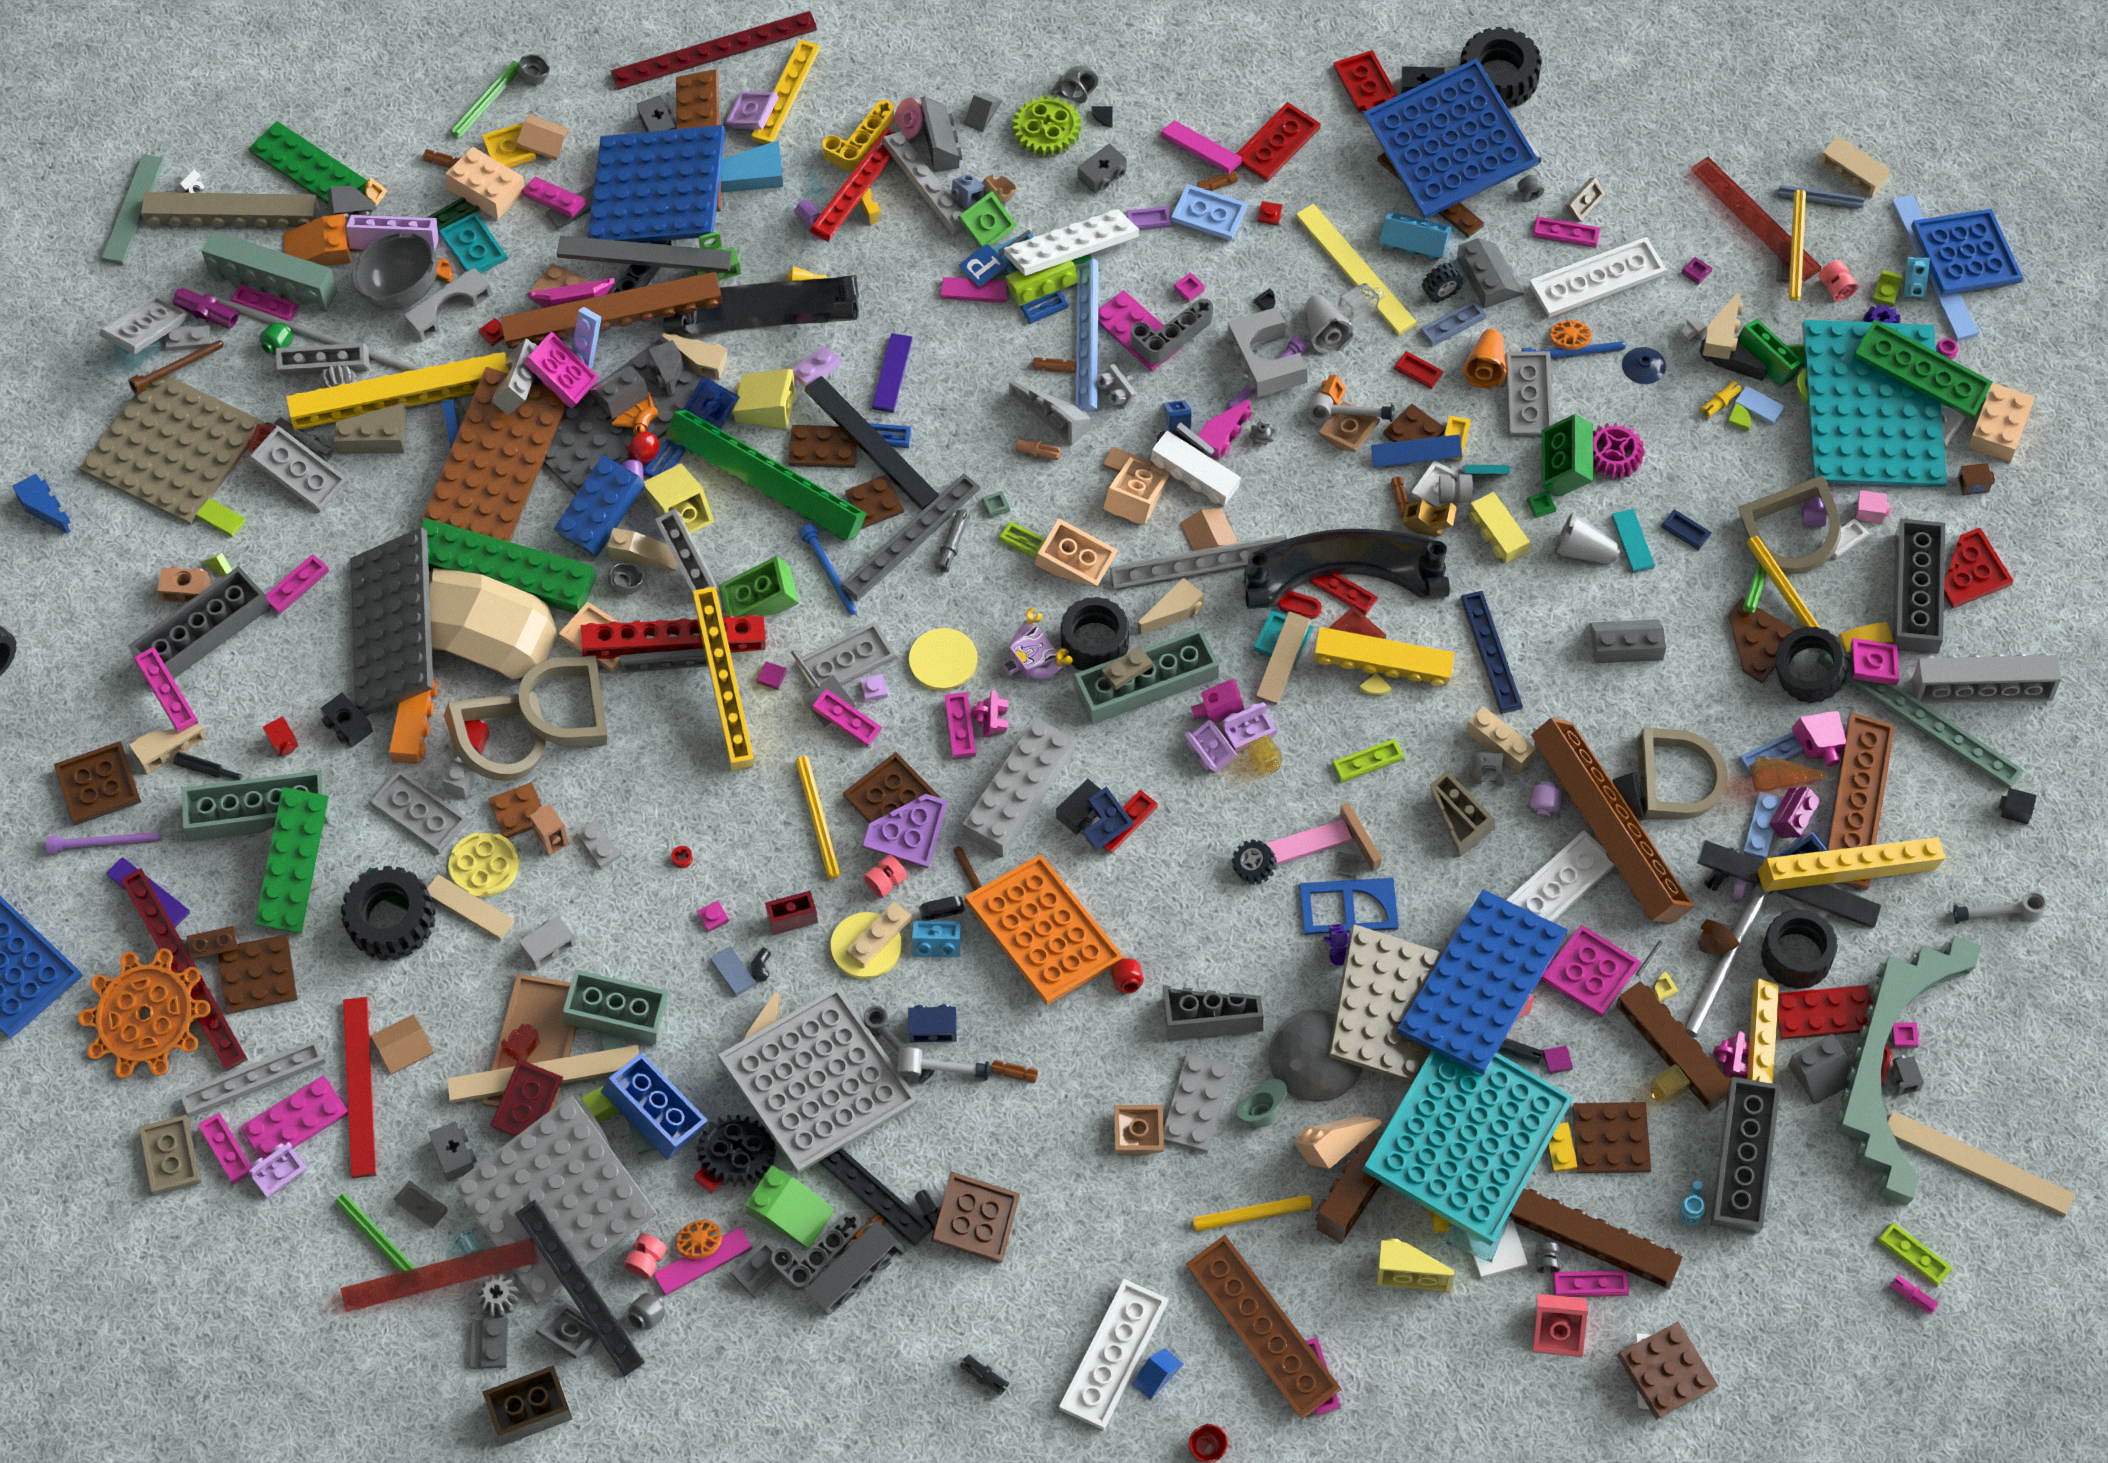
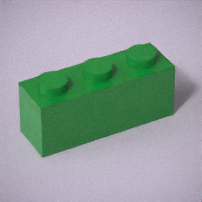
(1771, 351)

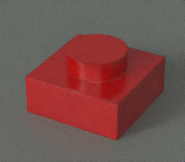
(1270, 213)
(492, 332)
(707, 1182)

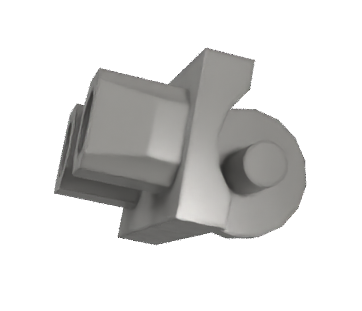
(1118, 385)

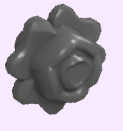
(1262, 433)

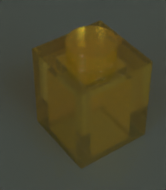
(1265, 755)
(1669, 1084)

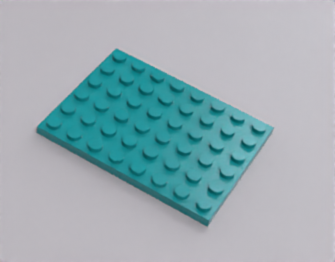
(1864, 421)
(1468, 1140)

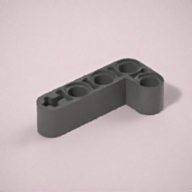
(1197, 315)
(820, 1249)

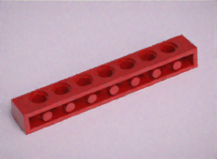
(661, 629)

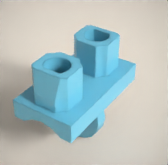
(1916, 277)

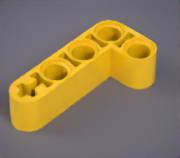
(861, 140)

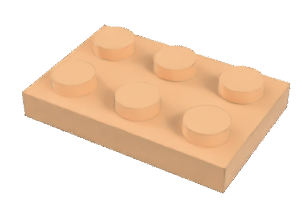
(572, 631)

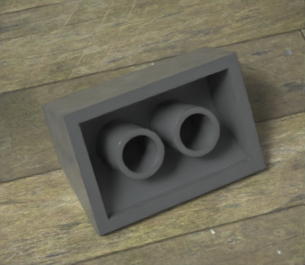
(939, 135)
(1487, 272)
(1628, 641)

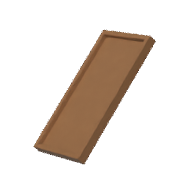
(541, 1005)

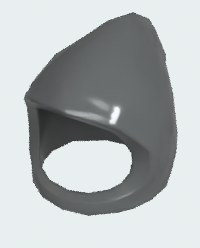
(1076, 76)

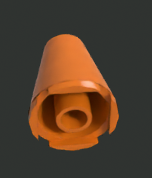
(1486, 361)

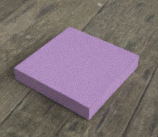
(751, 110)

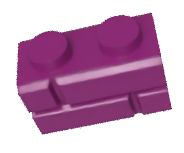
(1794, 812)

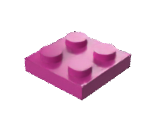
(1874, 661)

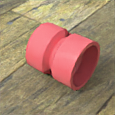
(1838, 280)
(878, 879)
(645, 1254)

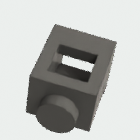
(1906, 1074)

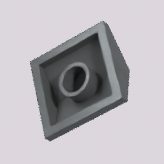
(567, 1332)

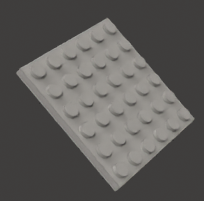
(817, 1079)
(574, 1181)

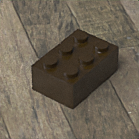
(527, 1405)

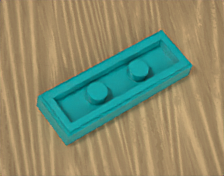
(1633, 540)

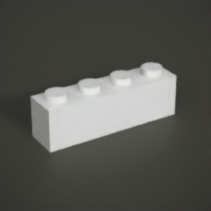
(1195, 468)

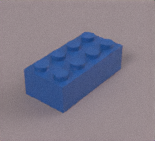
(599, 506)
(654, 1106)

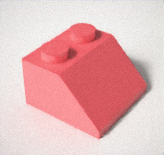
(1560, 1325)

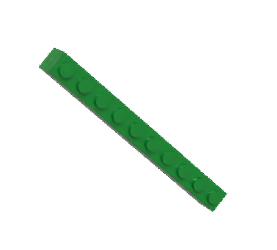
(765, 474)

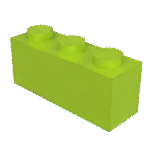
(1041, 283)

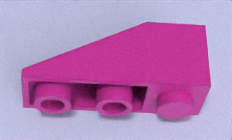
(1224, 427)

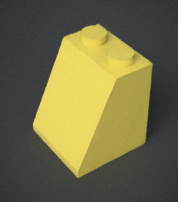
(765, 398)
(681, 491)

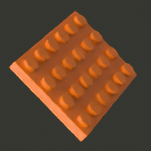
(1043, 929)

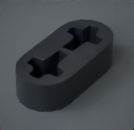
(941, 908)

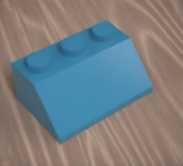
(1415, 235)

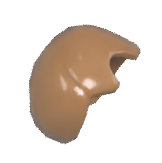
(1001, 187)

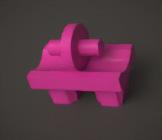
(986, 714)
(1730, 1055)

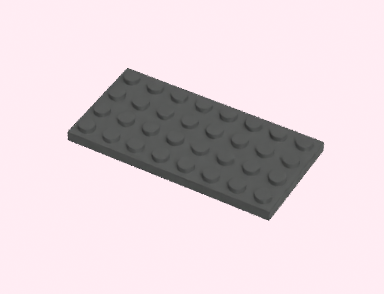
(588, 432)
(391, 622)

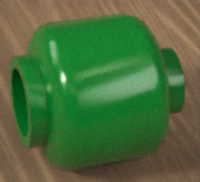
(275, 336)

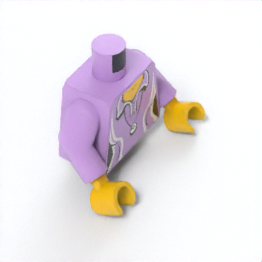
(1033, 652)

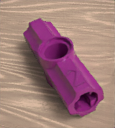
(205, 307)

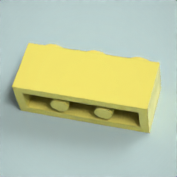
(1498, 528)

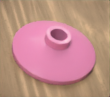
(909, 117)

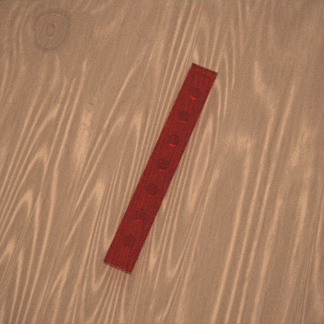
(1751, 214)
(438, 1275)

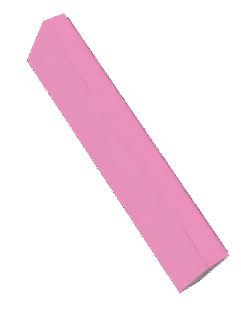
(1310, 841)

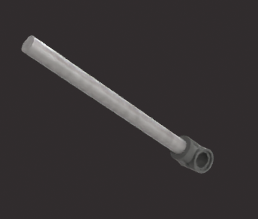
(1727, 959)

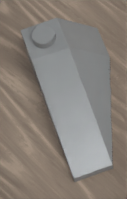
(1057, 414)

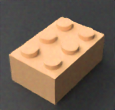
(485, 183)
(2001, 422)

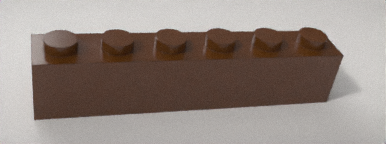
(1674, 1044)

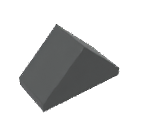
(982, 110)

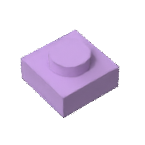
(874, 687)

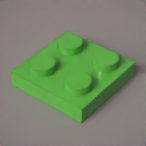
(987, 220)

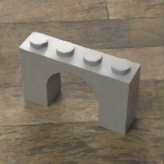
(1263, 374)

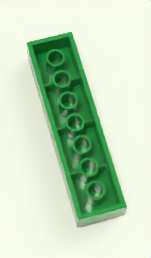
(551, 578)

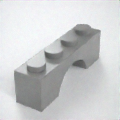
(468, 289)
(516, 385)

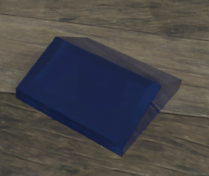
(711, 402)

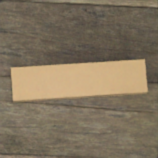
(1283, 657)
(470, 907)

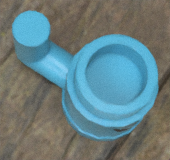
(1693, 1206)

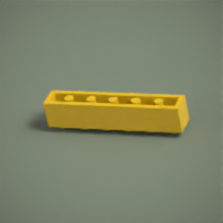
(1383, 656)

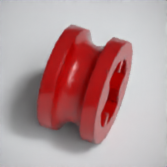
(679, 851)

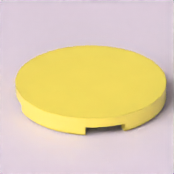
(943, 659)
(483, 864)
(846, 935)

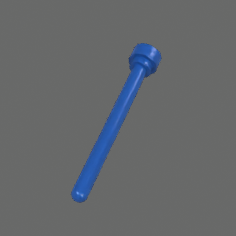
(1589, 349)
(809, 535)

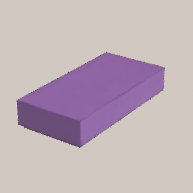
(1150, 218)

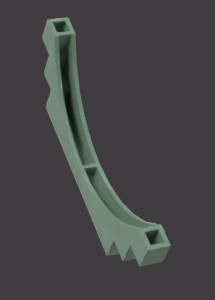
(1863, 1108)

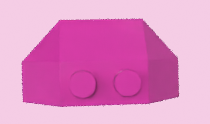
(571, 293)

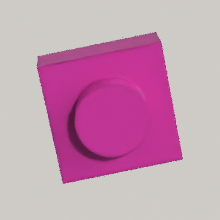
(1189, 287)
(713, 916)
(1905, 1035)

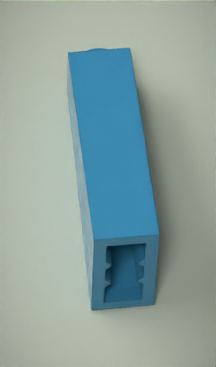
(753, 169)

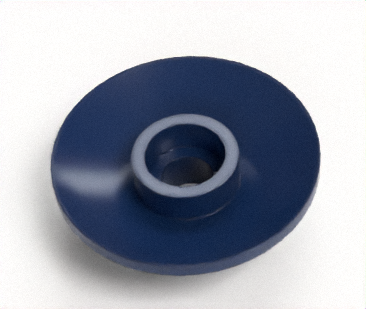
(1644, 372)

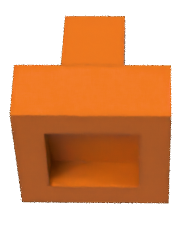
(1333, 388)

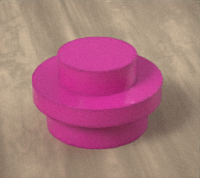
(1947, 348)

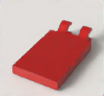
(1365, 80)

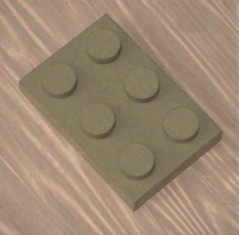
(169, 1154)

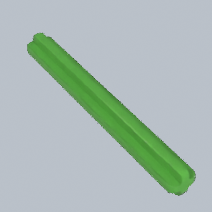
(485, 100)
(373, 1233)

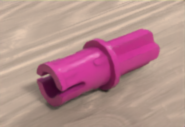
(1914, 1295)

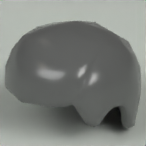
(530, 66)
(620, 574)

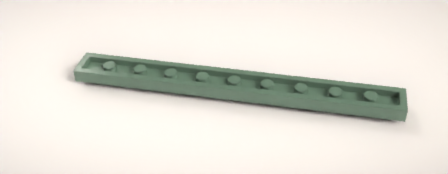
(1934, 726)

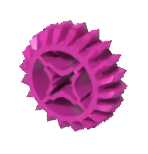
(1612, 457)

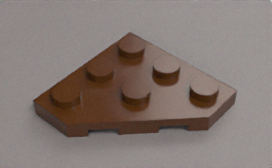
(1756, 639)

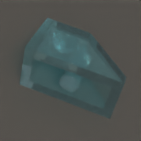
(133, 361)

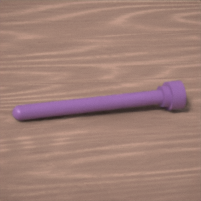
(1295, 346)
(56, 844)

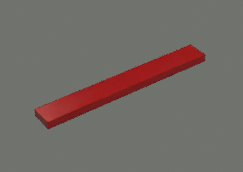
(852, 190)
(359, 1087)

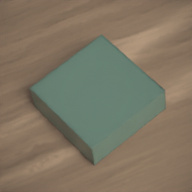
(995, 504)

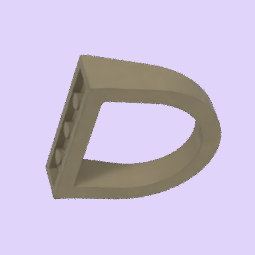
(1789, 497)
(485, 708)
(565, 736)
(1656, 809)

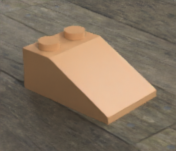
(1136, 496)
(1075, 555)
(1331, 1141)

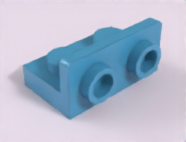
(936, 939)

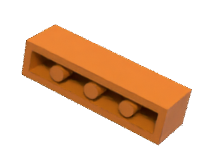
(412, 727)

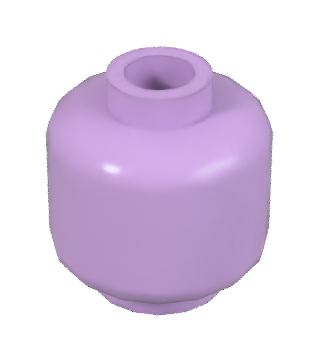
(1546, 798)

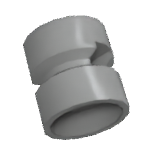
(1455, 488)

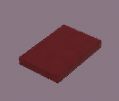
(526, 1098)

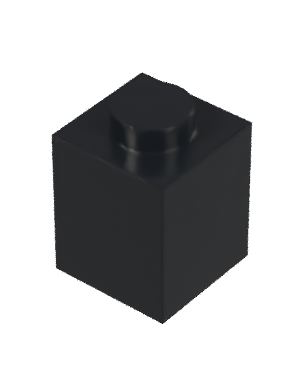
(2017, 805)

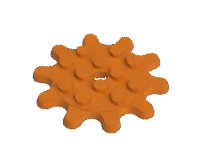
(127, 996)

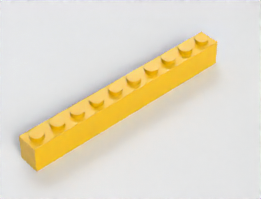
(409, 387)

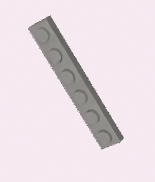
(924, 181)
(252, 1078)

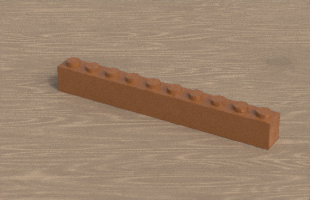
(615, 309)

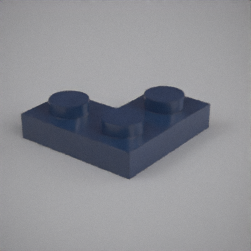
(1112, 819)

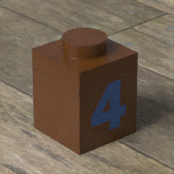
(1975, 479)

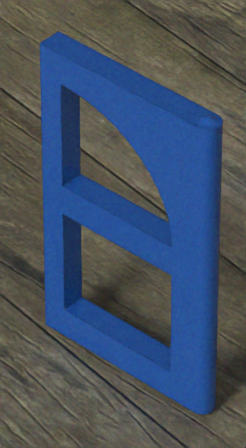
(1380, 889)

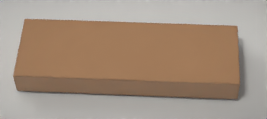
(1360, 836)

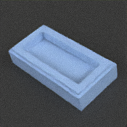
(1760, 405)

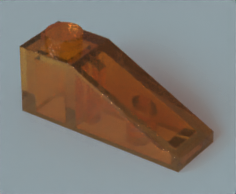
(1779, 773)

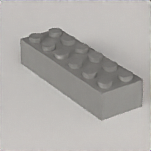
(1986, 678)
(1018, 787)

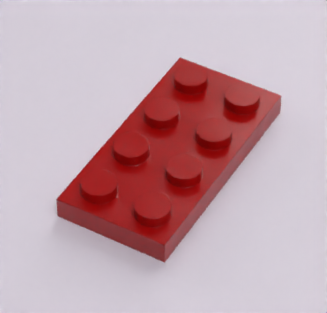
(1278, 141)
(1822, 1011)

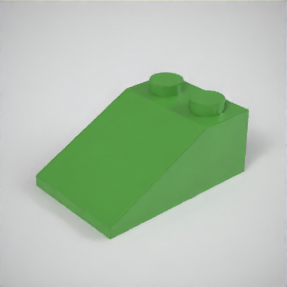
(760, 590)
(788, 1207)

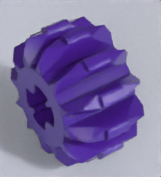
(1882, 314)

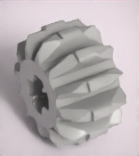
(336, 376)
(497, 1286)

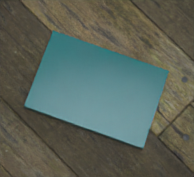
(473, 244)

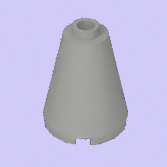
(1327, 325)
(1585, 542)

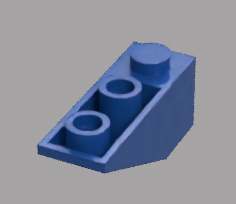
(37, 502)

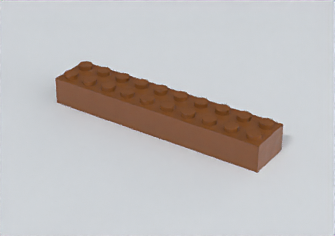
(1612, 821)

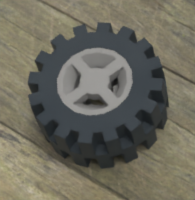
(1442, 282)
(1246, 860)

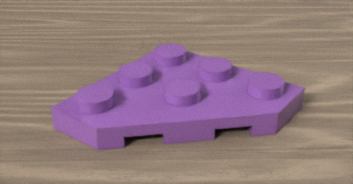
(908, 831)

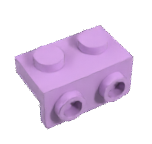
(817, 364)
(1248, 726)
(1211, 747)
(277, 1169)

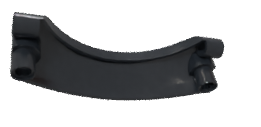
(773, 305)
(1388, 555)

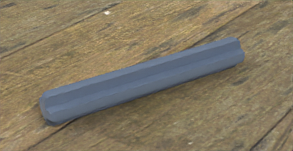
(1823, 196)

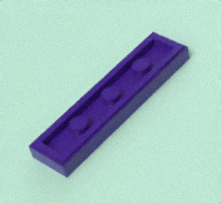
(892, 372)
(176, 911)

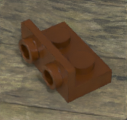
(212, 942)

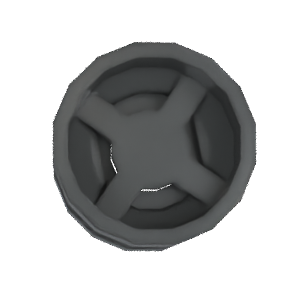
(1548, 1256)

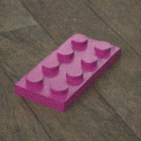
(1119, 316)
(295, 1118)

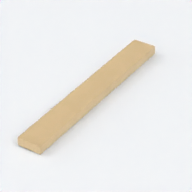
(571, 1068)
(1980, 1164)

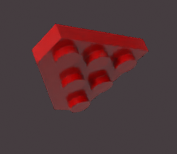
(1974, 570)

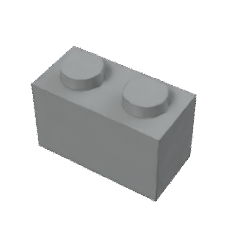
(547, 942)

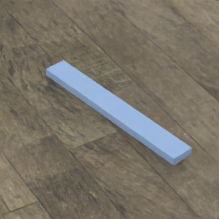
(1951, 304)
(1087, 336)

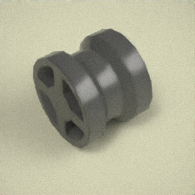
(1530, 188)

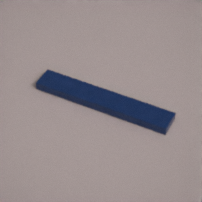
(1491, 652)

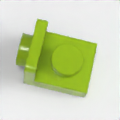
(1887, 287)

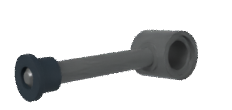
(882, 1029)

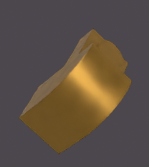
(1427, 520)

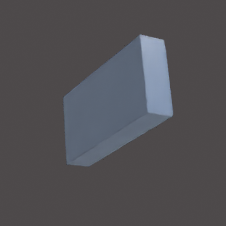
(733, 971)

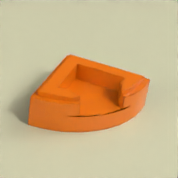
(444, 271)

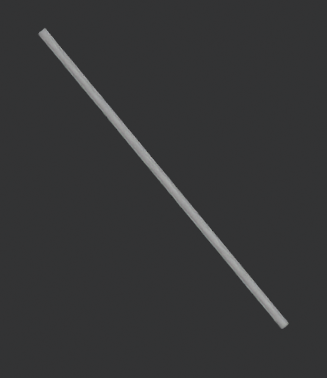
(305, 331)

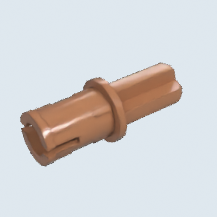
(1038, 449)

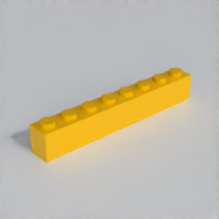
(723, 679)
(1851, 864)

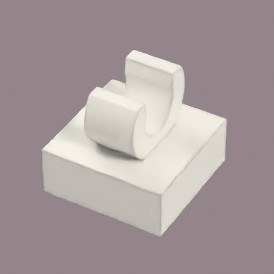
(190, 182)
(1694, 327)

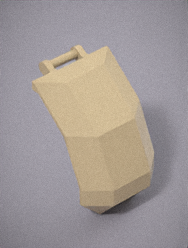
(489, 622)

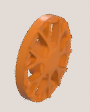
(1570, 335)
(699, 1239)

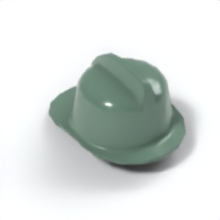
(1262, 1103)

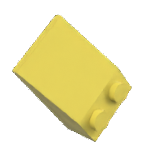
(1410, 1268)

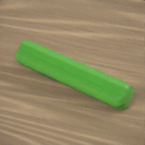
(1755, 589)

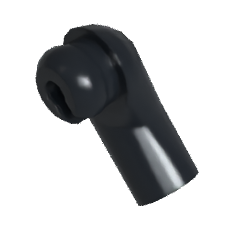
(758, 965)

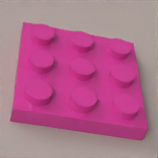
(561, 370)
(1591, 971)

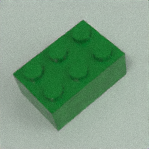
(1567, 455)

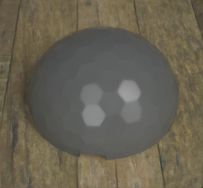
(395, 271)
(1302, 1062)

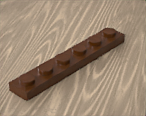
(1457, 214)

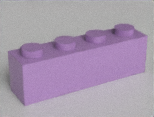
(364, 229)

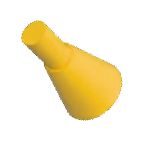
(800, 274)

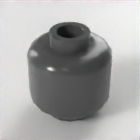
(646, 1311)

